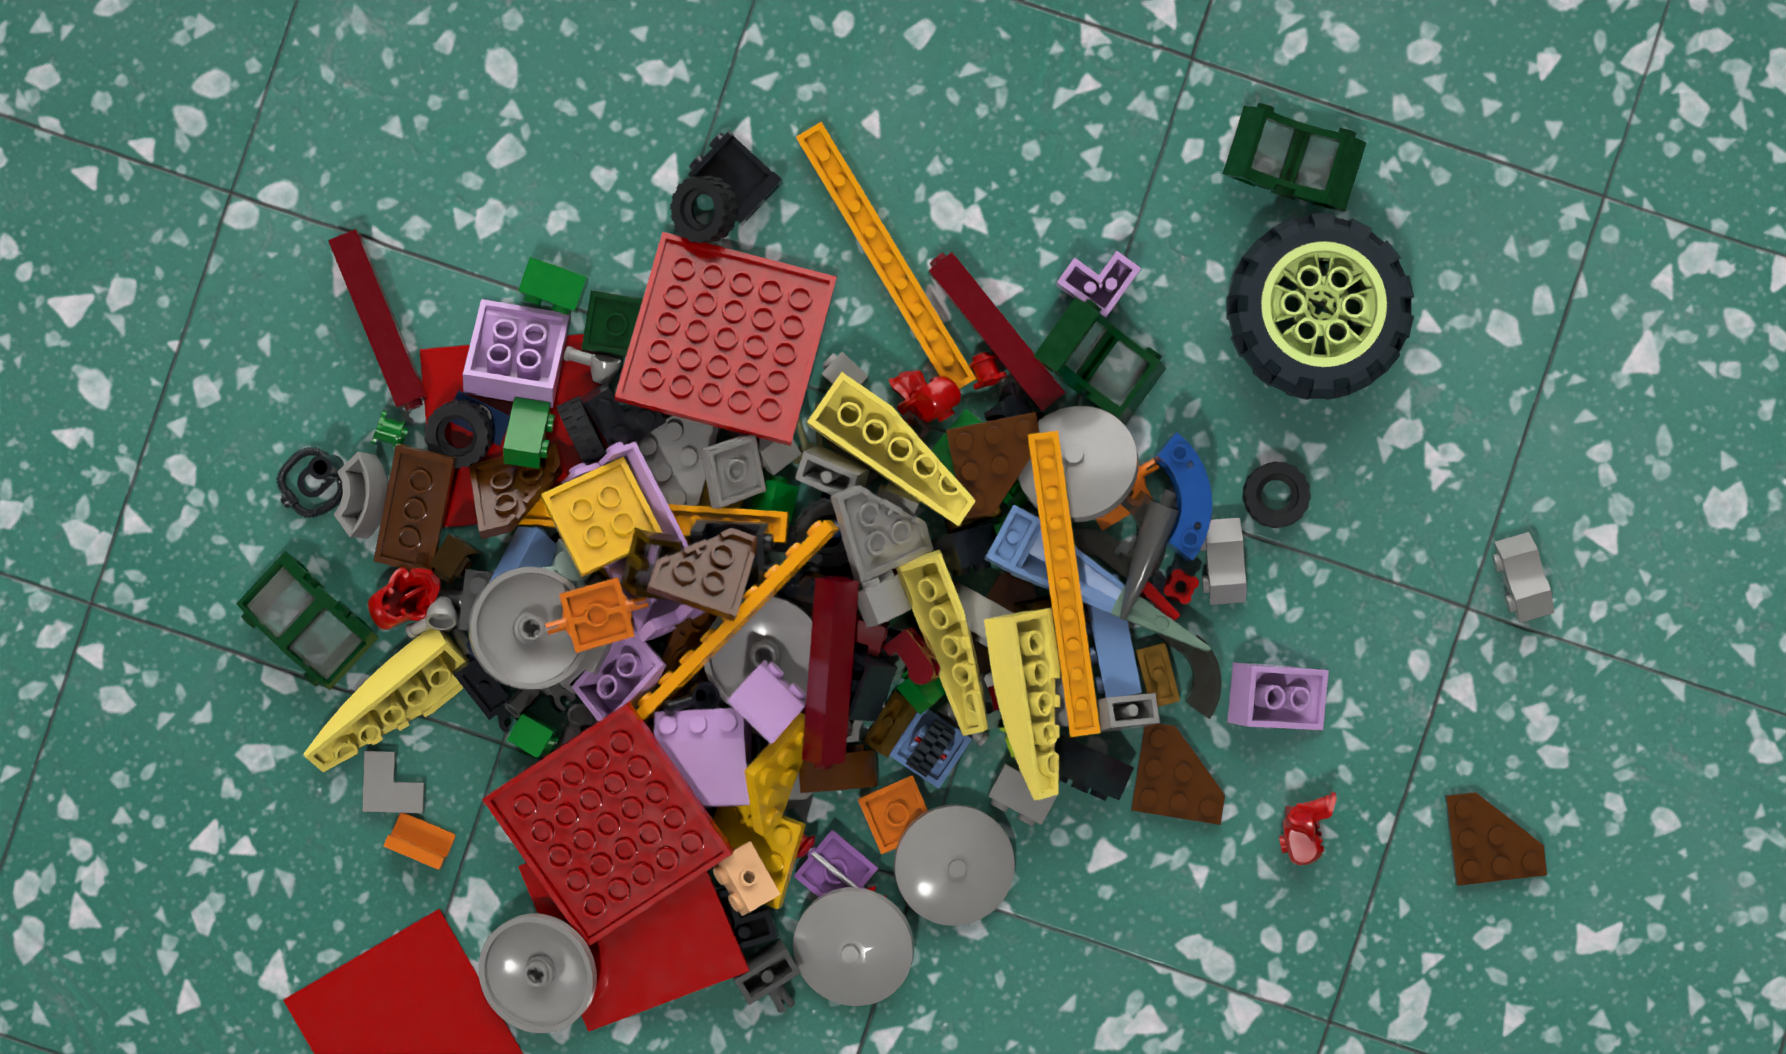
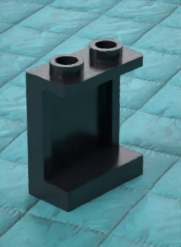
(741, 170)

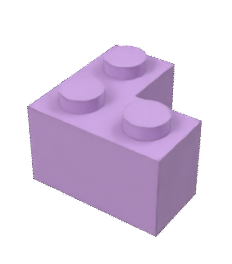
(1101, 289)

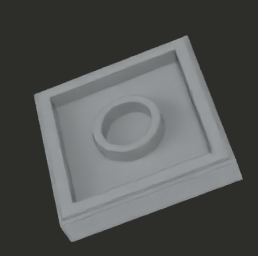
(733, 470)

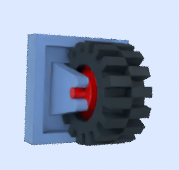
(930, 747)

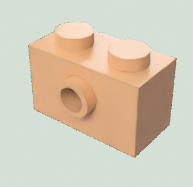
(745, 879)

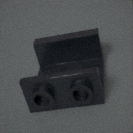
(765, 542)

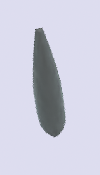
(1149, 546)

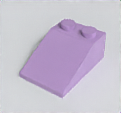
(625, 676)
(1277, 696)
(768, 700)

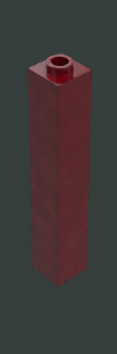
(378, 320)
(995, 331)
(830, 671)

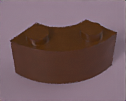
(855, 773)

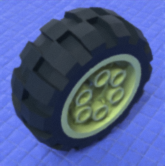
(1287, 358)

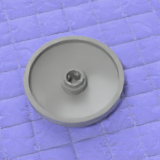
(1096, 459)
(511, 632)
(774, 634)
(954, 865)
(853, 946)
(537, 973)

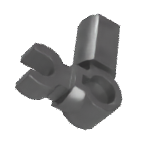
(524, 699)
(578, 717)

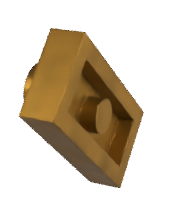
(1158, 673)
(890, 724)

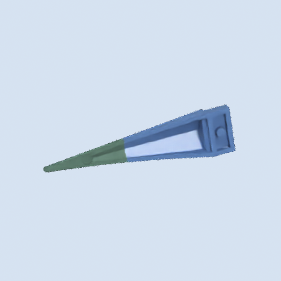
(1021, 552)

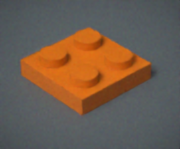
(891, 811)

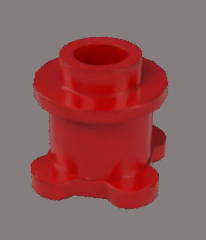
(986, 370)
(1190, 584)

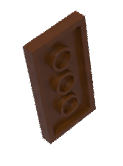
(414, 508)

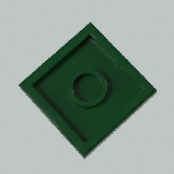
(610, 323)

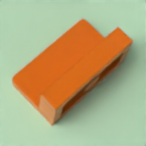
(420, 840)

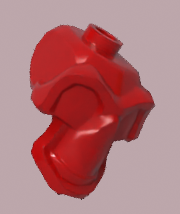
(924, 399)
(404, 598)
(1301, 829)

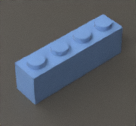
(1113, 654)

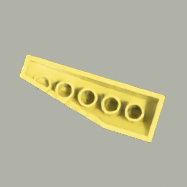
(885, 443)
(947, 637)
(1024, 679)
(403, 688)

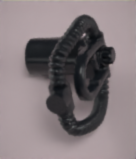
(320, 467)

